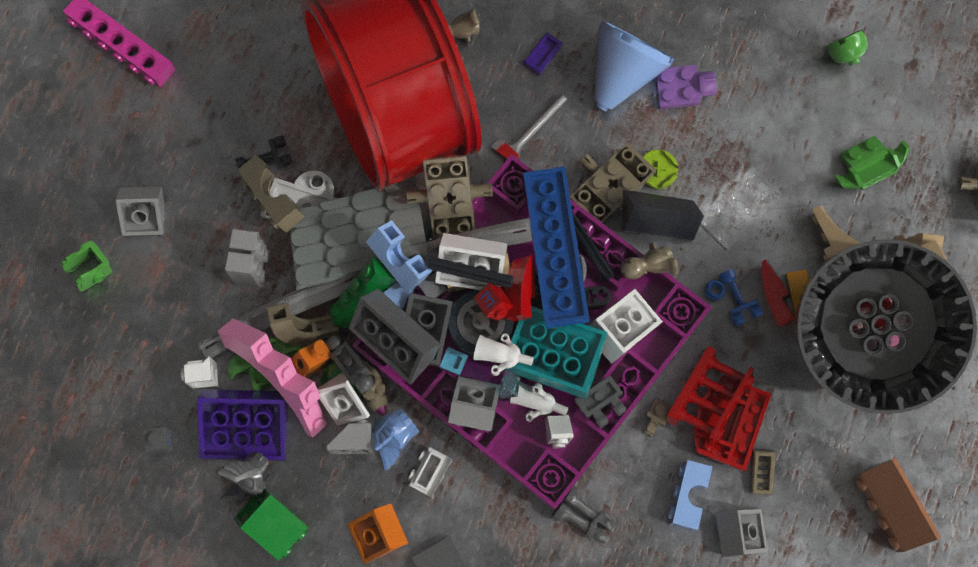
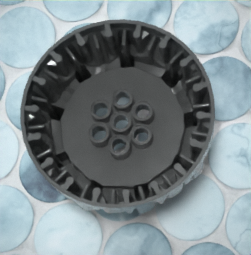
(932, 342)

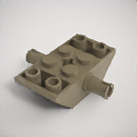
(623, 170)
(453, 211)

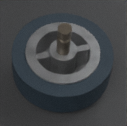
(469, 322)

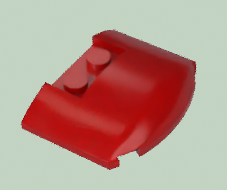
(741, 428)

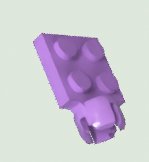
(684, 86)

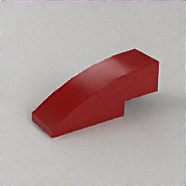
(522, 288)
(776, 294)

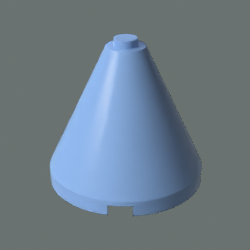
(624, 65)

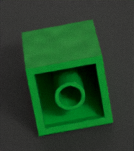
(271, 524)

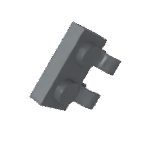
(600, 396)

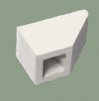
(558, 431)

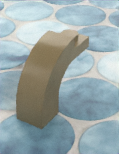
(297, 330)

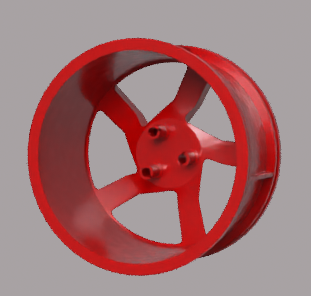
(393, 83)

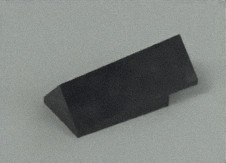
(660, 216)

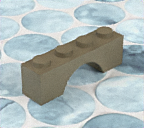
(282, 209)

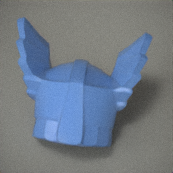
(391, 435)

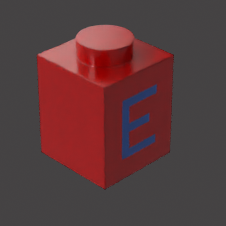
(493, 302)

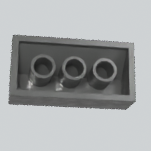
(393, 335)

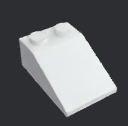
(626, 324)

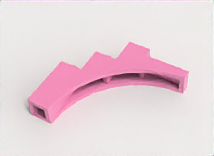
(278, 370)

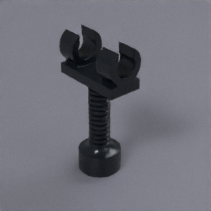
(282, 161)

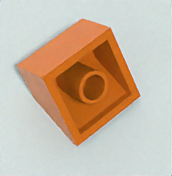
(377, 533)

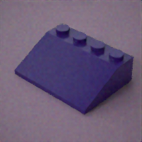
(241, 423)

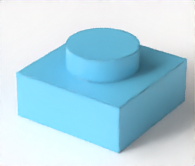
(453, 361)

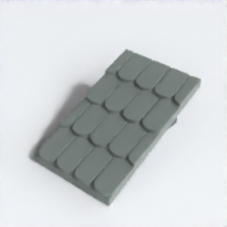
(334, 234)

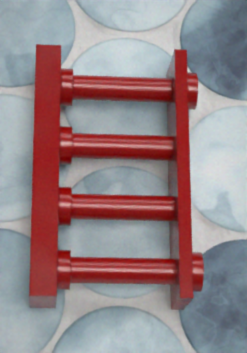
(699, 378)

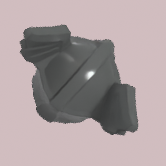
(247, 475)

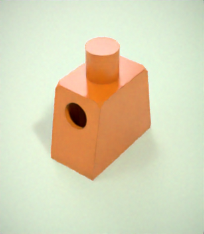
(314, 358)

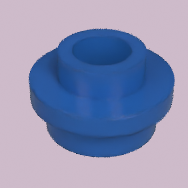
(719, 285)

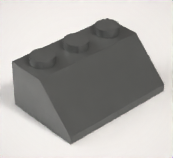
(432, 316)

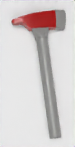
(505, 150)

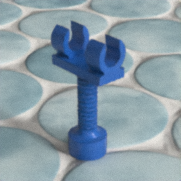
(755, 309)

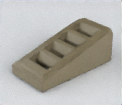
(770, 463)

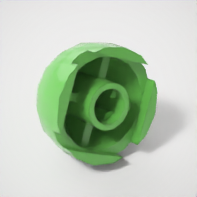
(848, 48)

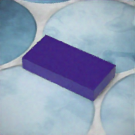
(543, 53)

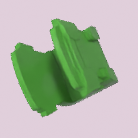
(91, 277)

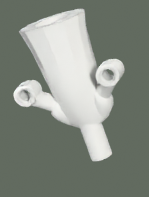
(497, 352)
(537, 399)

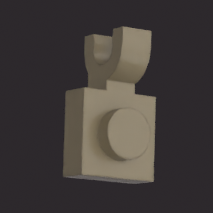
(657, 414)

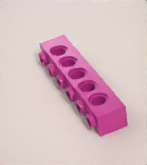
(158, 73)

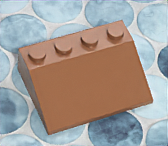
(896, 506)

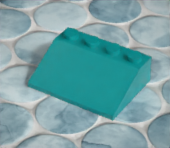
(562, 355)

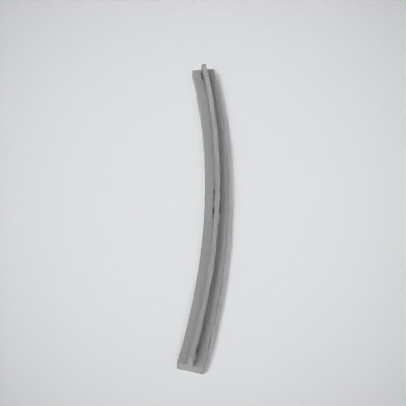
(315, 295)

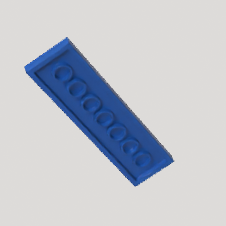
(556, 248)

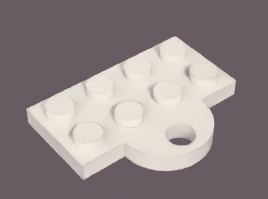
(303, 191)

